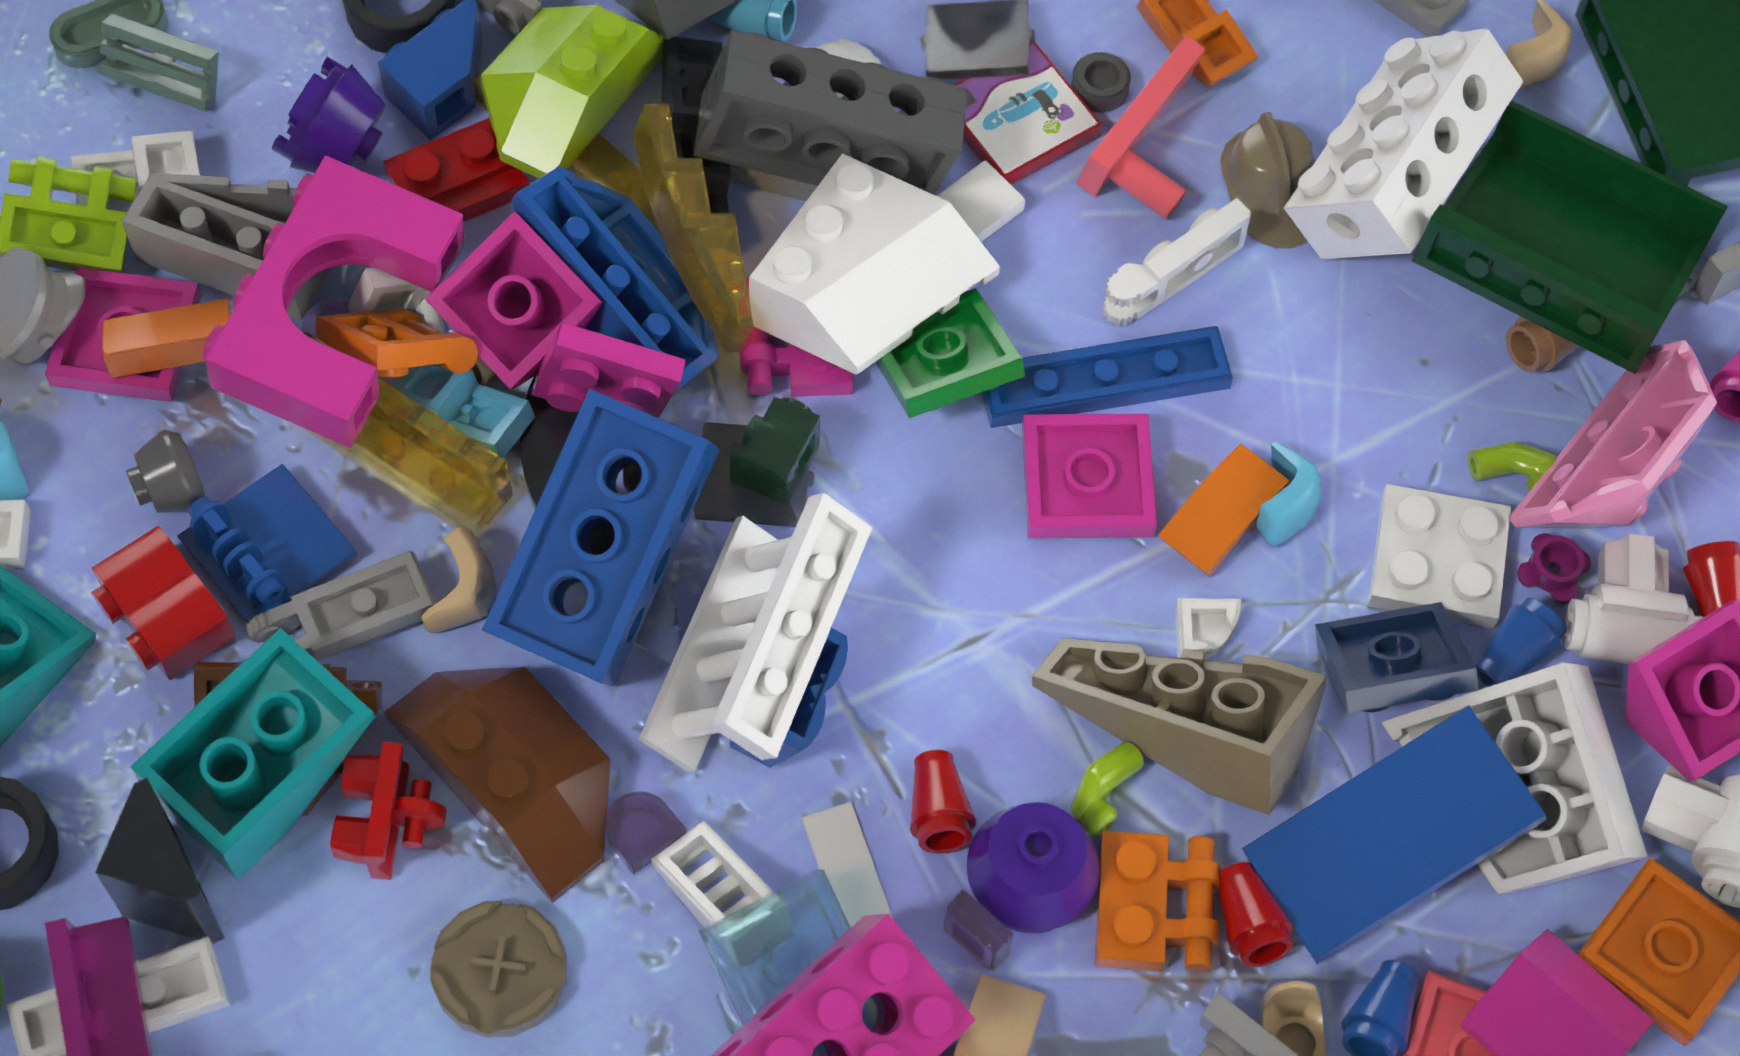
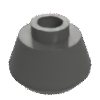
(165, 474)

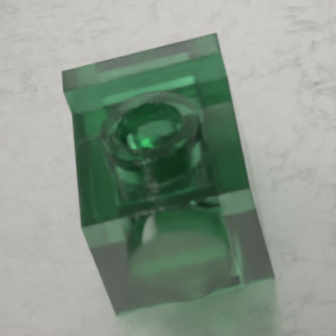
(776, 449)

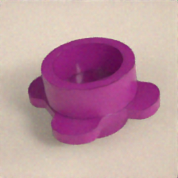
(1562, 553)

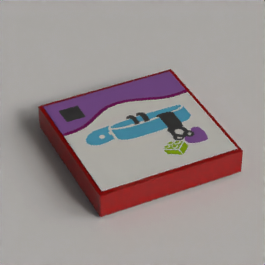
(1025, 119)

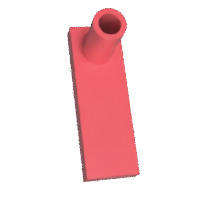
(1114, 155)

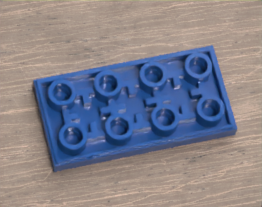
(1394, 834)

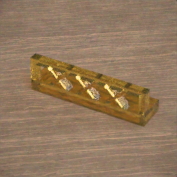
(428, 461)

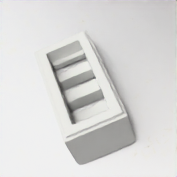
(688, 888)

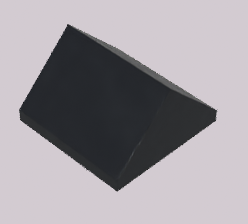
(151, 873)

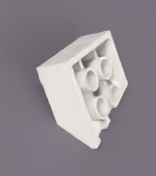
(864, 267)
(1564, 755)

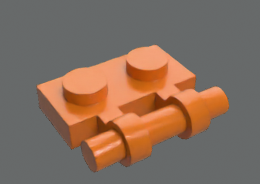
(1134, 902)

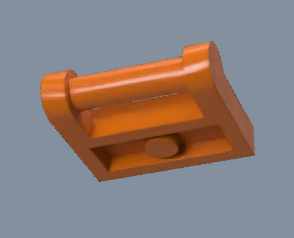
(395, 341)

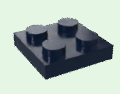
(1396, 658)

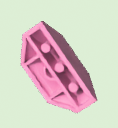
(1624, 446)

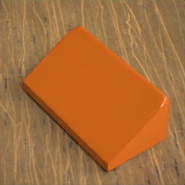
(160, 337)

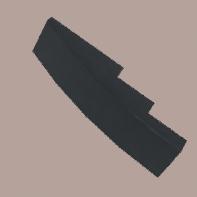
(685, 73)

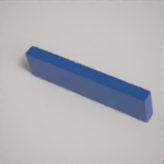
(1113, 376)

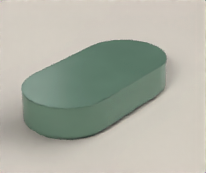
(78, 33)

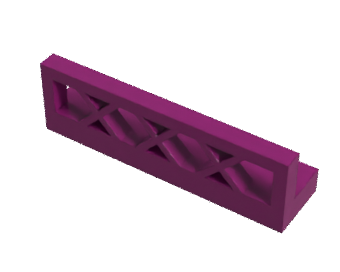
(98, 988)

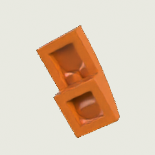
(1219, 34)
(1222, 509)

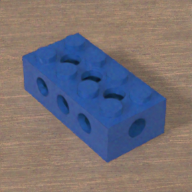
(572, 506)

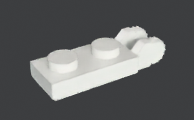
(1175, 265)

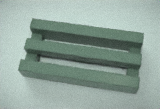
(159, 71)

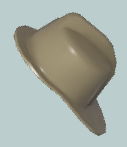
(1264, 172)

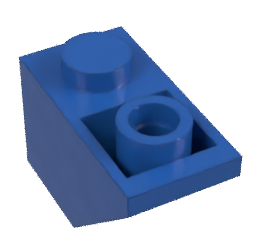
(435, 70)

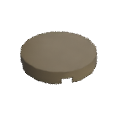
(498, 969)

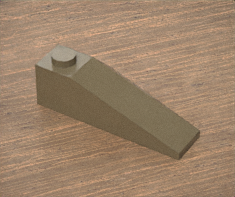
(1210, 722)

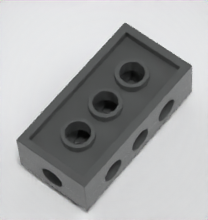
(805, 128)

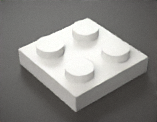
(1440, 551)

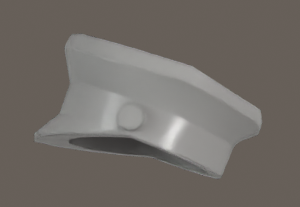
(34, 304)

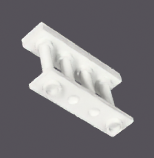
(756, 635)

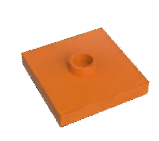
(1667, 950)

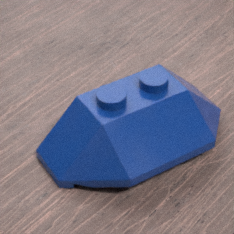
(623, 264)

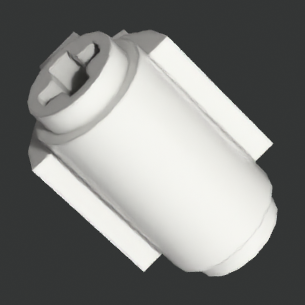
(1628, 605)
(1704, 821)

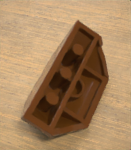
(515, 767)

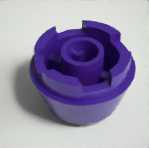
(332, 119)
(1033, 867)

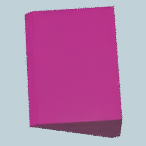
(513, 300)
(1688, 694)
(1554, 1007)

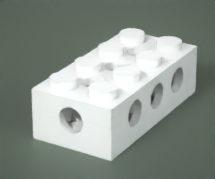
(1403, 145)

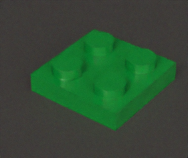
(951, 357)

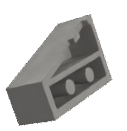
(211, 230)

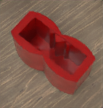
(162, 603)

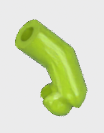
(1509, 459)
(1097, 783)

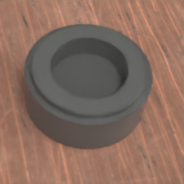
(1101, 81)

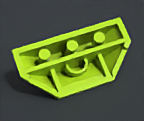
(564, 83)

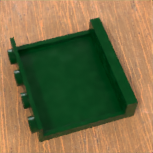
(1672, 79)
(1570, 236)

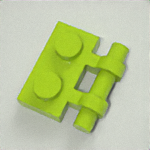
(62, 231)

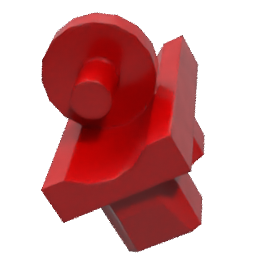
(383, 782)

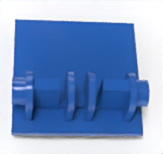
(265, 543)

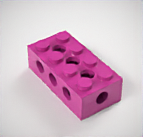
(826, 1002)

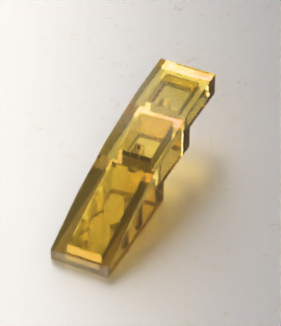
(699, 243)

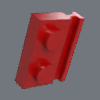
(459, 171)

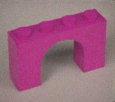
(335, 221)

